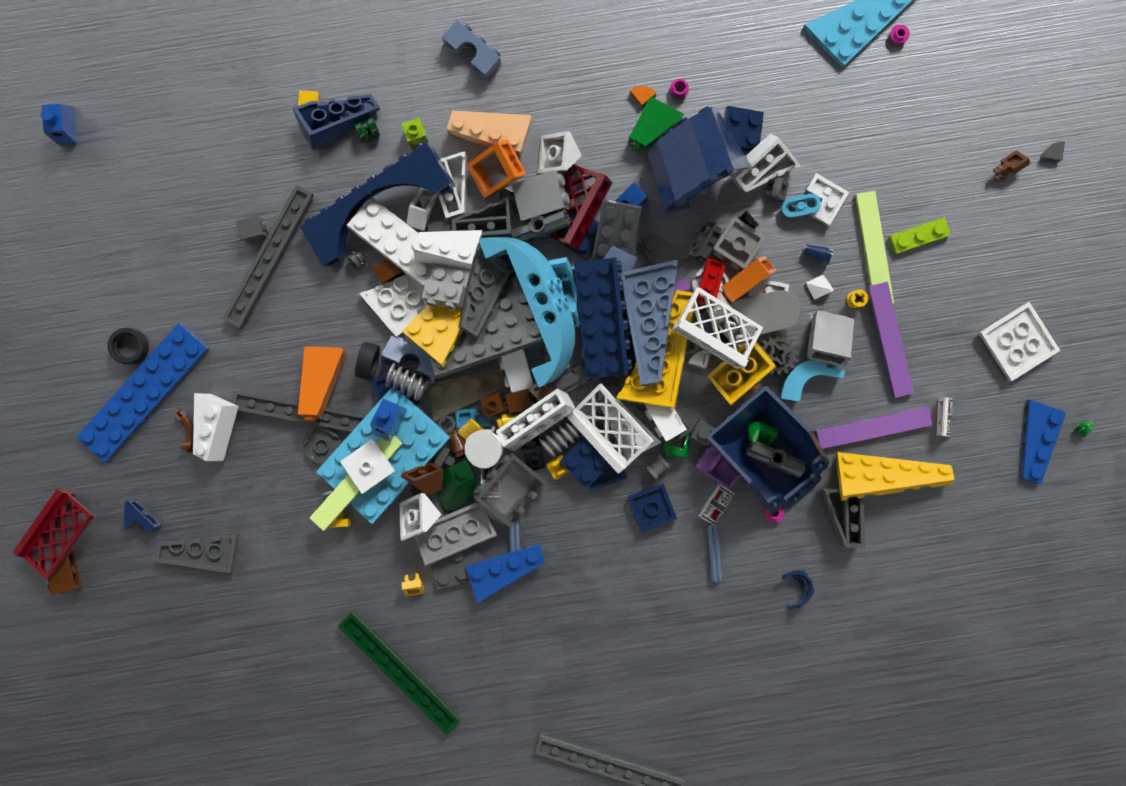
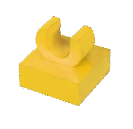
(556, 468)
(340, 521)
(413, 587)

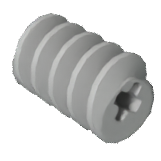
(405, 383)
(560, 438)

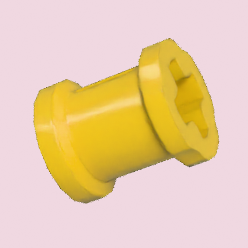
(863, 299)

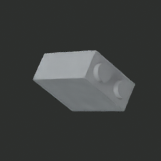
(540, 195)
(830, 338)

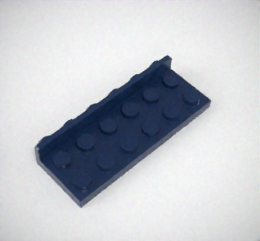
(602, 318)

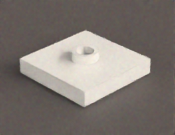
(367, 466)

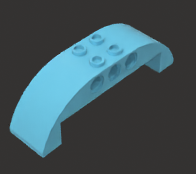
(545, 300)

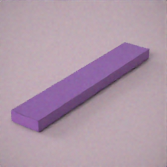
(890, 339)
(874, 427)

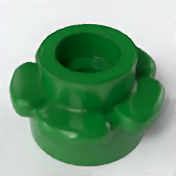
(1085, 428)

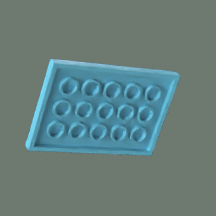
(420, 441)

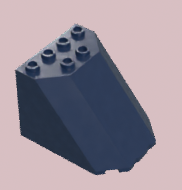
(693, 157)
(794, 437)

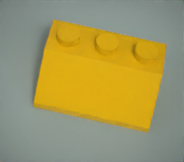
(736, 382)

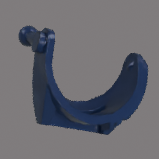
(806, 586)

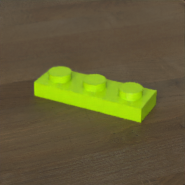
(919, 235)

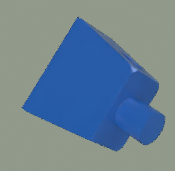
(59, 120)
(633, 195)
(387, 419)

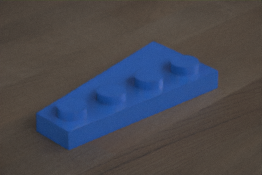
(1042, 431)
(499, 571)

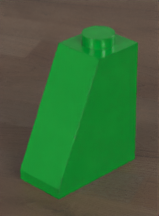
(652, 123)

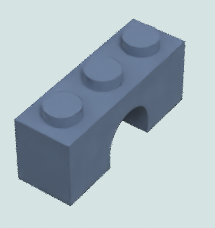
(460, 37)
(399, 351)

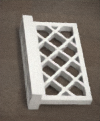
(713, 344)
(601, 441)

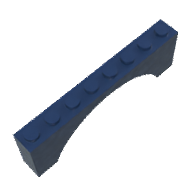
(329, 228)

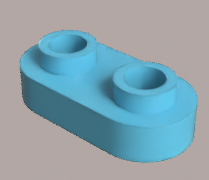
(801, 205)

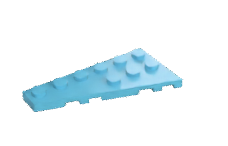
(853, 26)

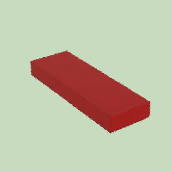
(711, 279)

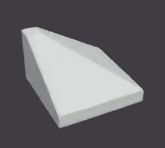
(819, 287)

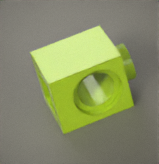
(414, 132)

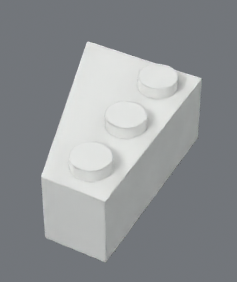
(768, 160)
(454, 200)
(448, 248)
(517, 371)
(666, 419)
(212, 426)
(626, 426)

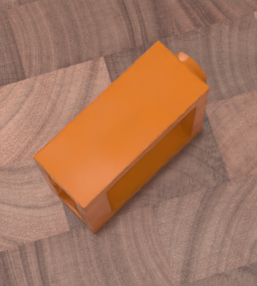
(512, 168)

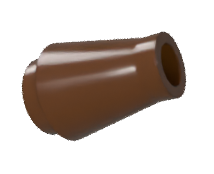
(457, 444)

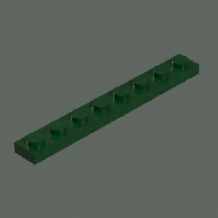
(399, 673)

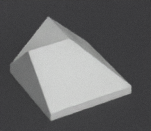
(557, 152)
(416, 516)

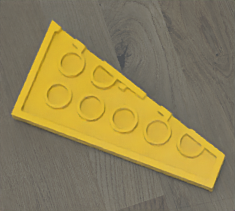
(435, 331)
(666, 392)
(880, 476)

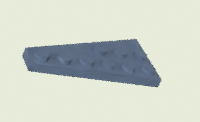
(649, 308)

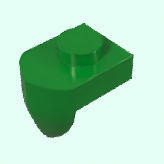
(762, 433)
(672, 451)

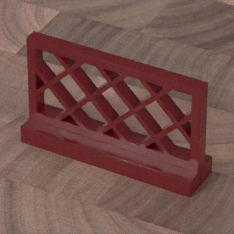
(586, 210)
(45, 524)

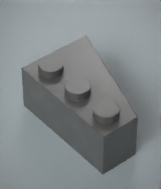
(492, 220)
(846, 517)

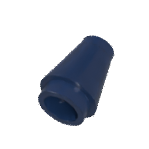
(819, 253)

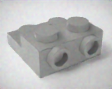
(738, 244)
(446, 287)

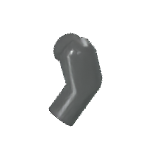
(507, 192)

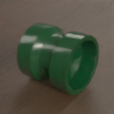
(363, 132)

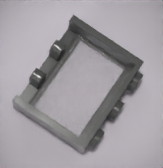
(508, 488)

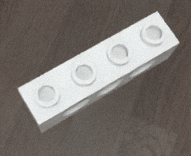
(535, 420)

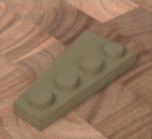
(461, 391)

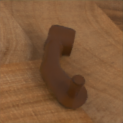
(183, 418)

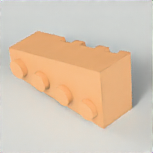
(490, 128)

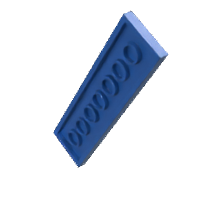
(142, 392)

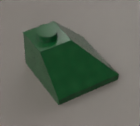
(457, 486)

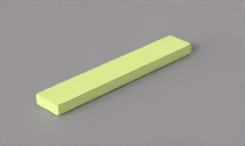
(873, 239)
(347, 491)

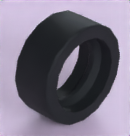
(114, 341)
(367, 361)

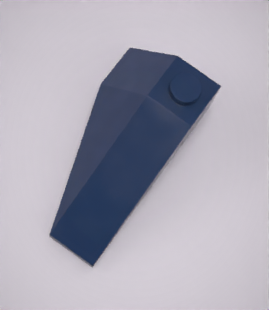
(329, 120)

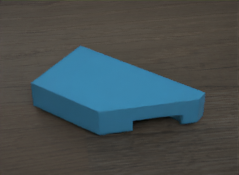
(464, 415)

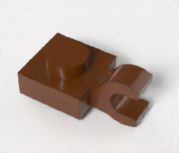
(1012, 163)

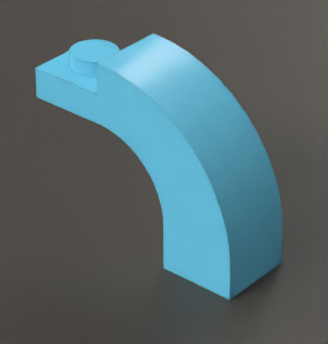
(567, 277)
(793, 382)

